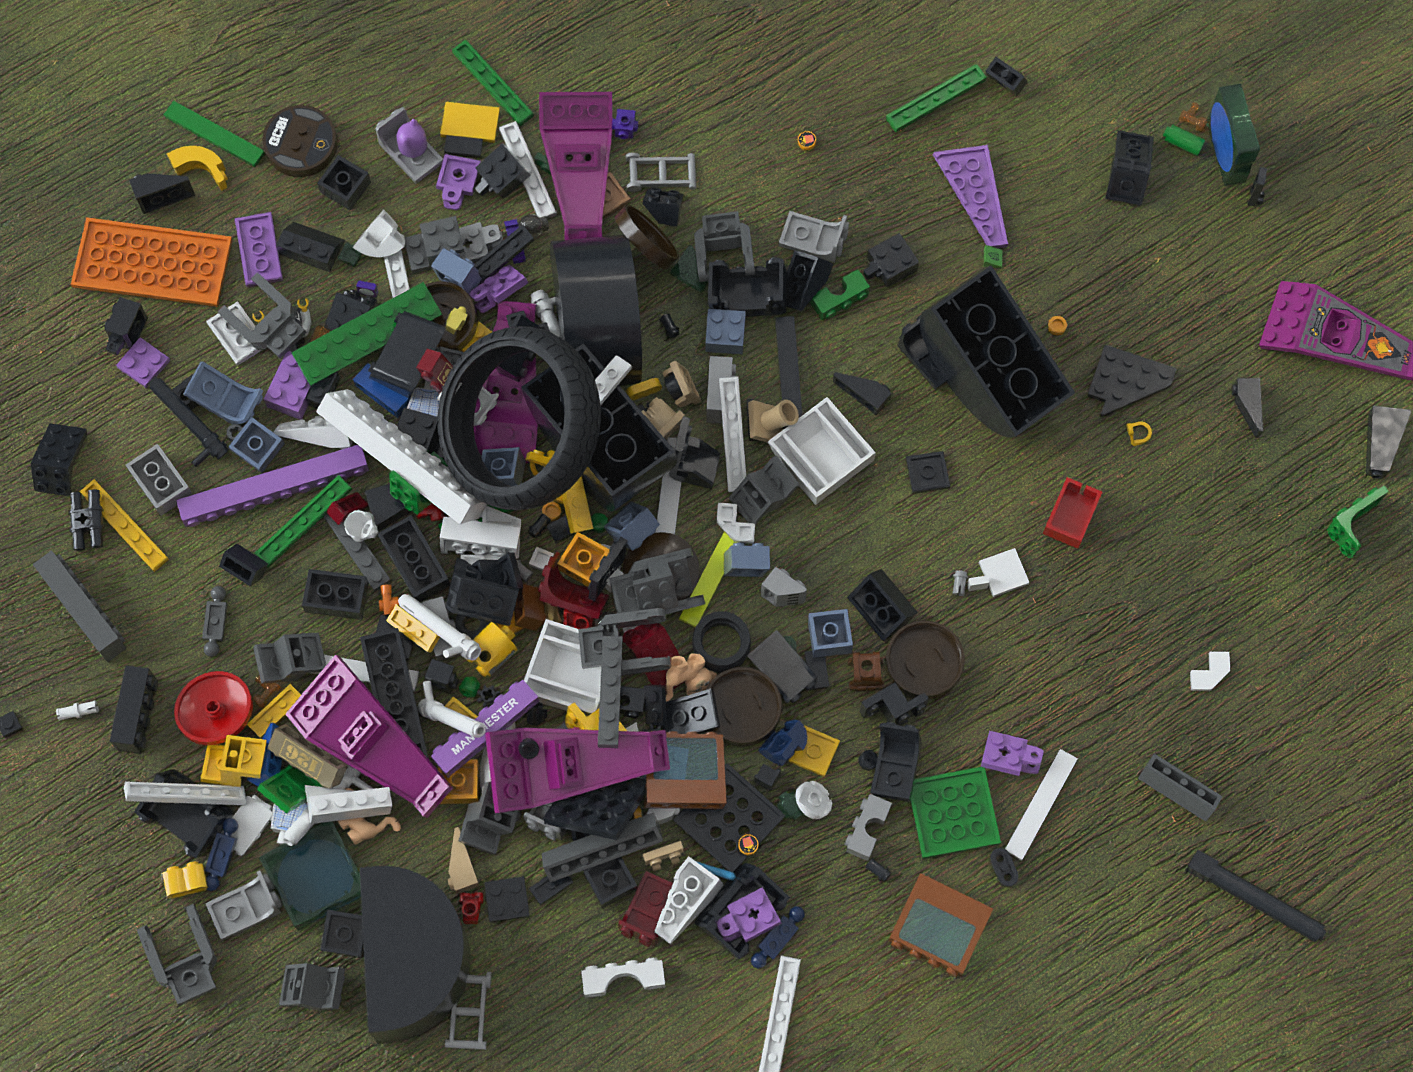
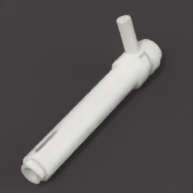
(545, 310)
(459, 641)
(438, 712)
(302, 824)

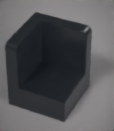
(767, 777)

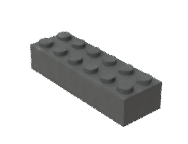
(80, 605)

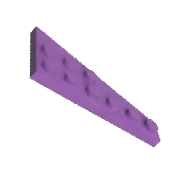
(974, 183)

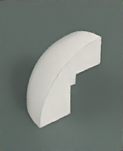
(380, 237)

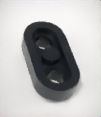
(1004, 868)

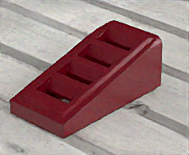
(343, 507)

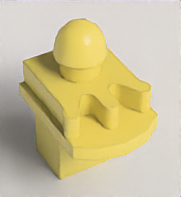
(456, 319)

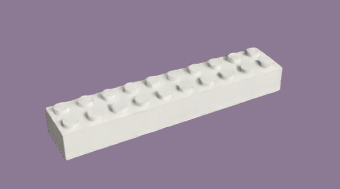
(400, 454)

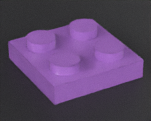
(143, 362)

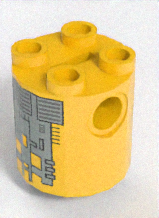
(498, 647)

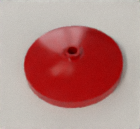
(213, 708)

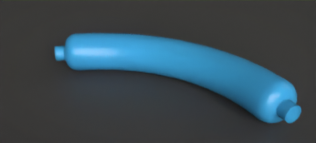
(718, 872)

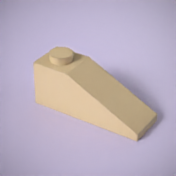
(460, 869)

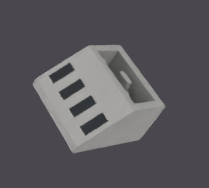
(782, 589)

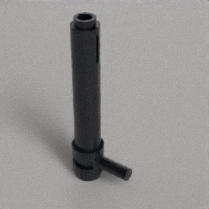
(208, 439)

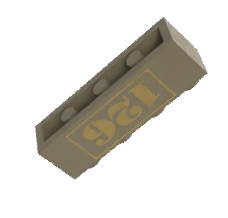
(307, 757)

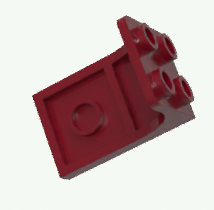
(564, 594)
(652, 642)
(645, 910)

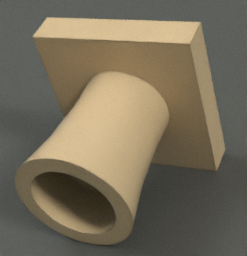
(768, 420)

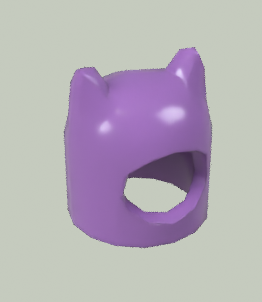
(411, 139)

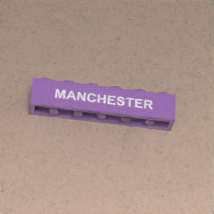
(497, 717)

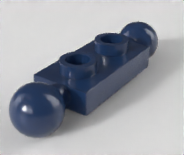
(221, 854)
(777, 937)

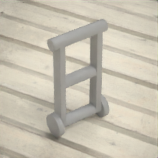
(635, 185)
(464, 1011)

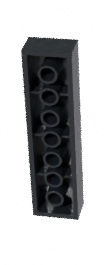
(392, 682)

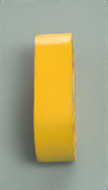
(644, 388)

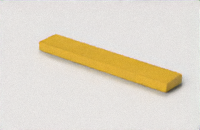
(128, 528)

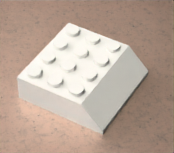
(822, 450)
(557, 671)

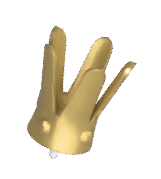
(552, 613)

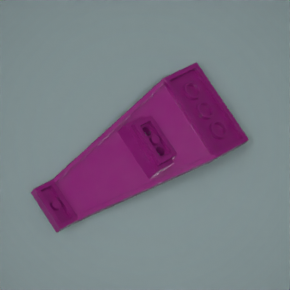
(337, 712)

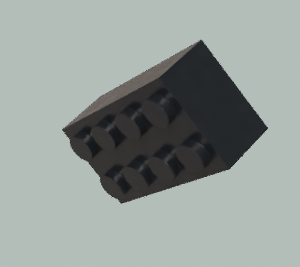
(413, 559)
(133, 709)

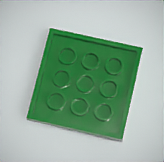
(954, 813)

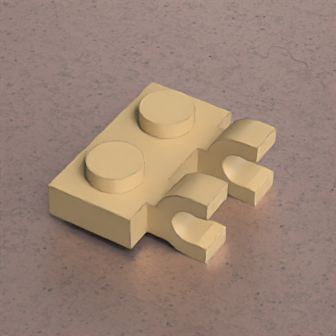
(656, 856)

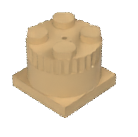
(663, 417)

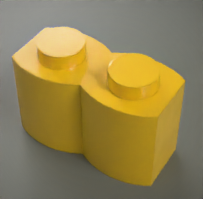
(185, 880)

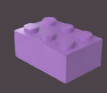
(288, 389)

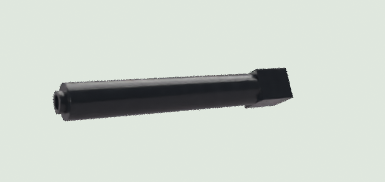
(1209, 870)

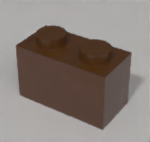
(529, 609)

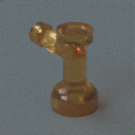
(1188, 116)
(269, 688)

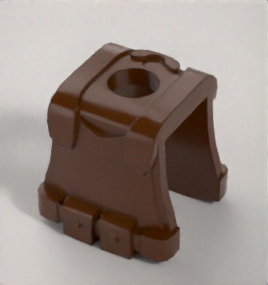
(866, 679)

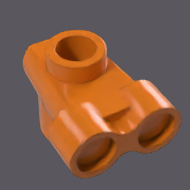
(387, 602)

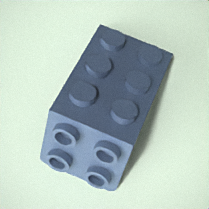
(222, 395)

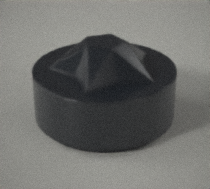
(528, 748)
(868, 760)

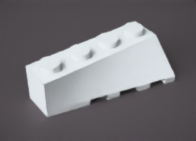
(478, 537)
(343, 804)

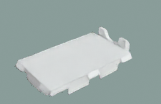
(252, 820)

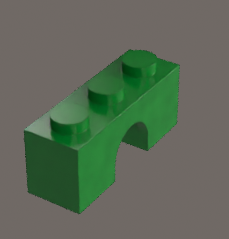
(828, 304)

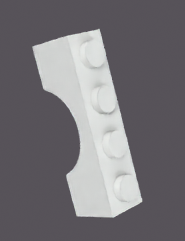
(597, 979)

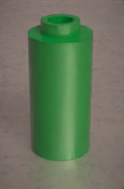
(1184, 139)

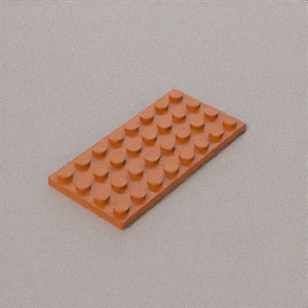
(151, 262)

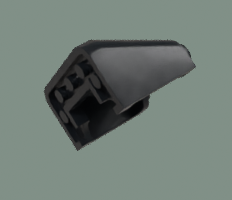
(403, 352)
(188, 821)
(747, 880)

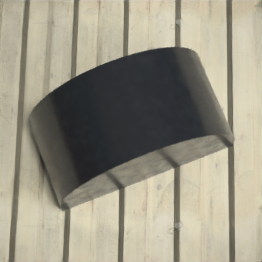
(599, 299)
(992, 355)
(628, 448)
(411, 953)

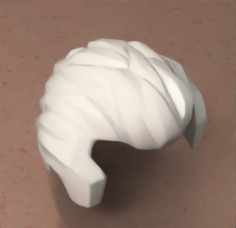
(360, 525)

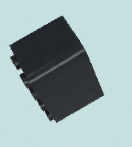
(755, 294)

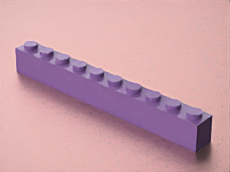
(271, 486)

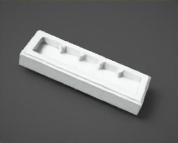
(611, 377)

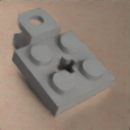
(481, 238)

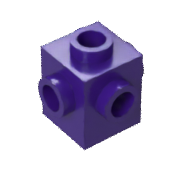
(625, 124)

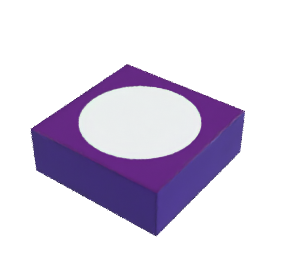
(367, 288)

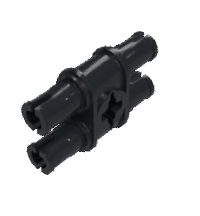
(79, 516)

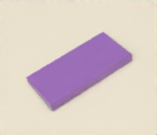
(258, 248)

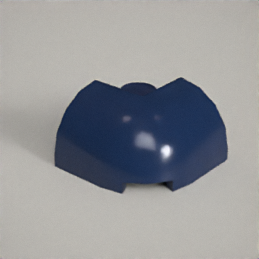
(784, 743)

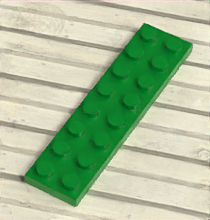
(361, 335)

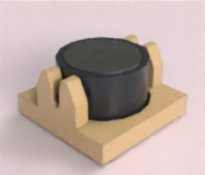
(680, 385)

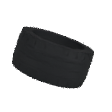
(722, 619)

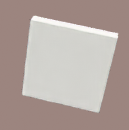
(1004, 572)

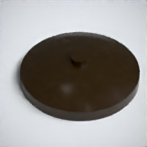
(660, 544)

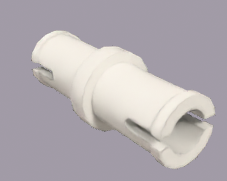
(77, 710)

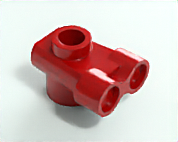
(433, 512)
(574, 620)
(471, 904)

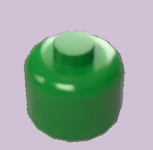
(599, 520)
(469, 686)

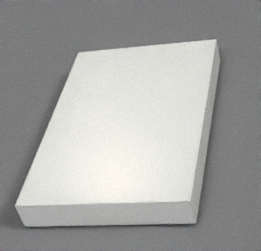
(232, 341)

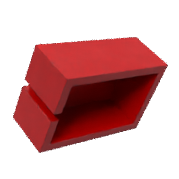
(1072, 513)

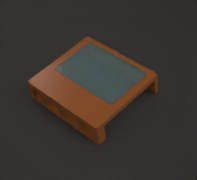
(694, 775)
(940, 925)

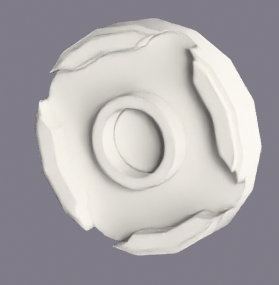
(813, 800)

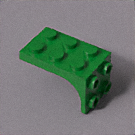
(407, 494)
(1340, 527)
(287, 788)

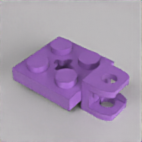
(454, 187)
(497, 288)
(1018, 757)
(739, 921)

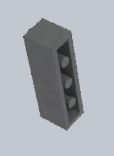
(1180, 787)

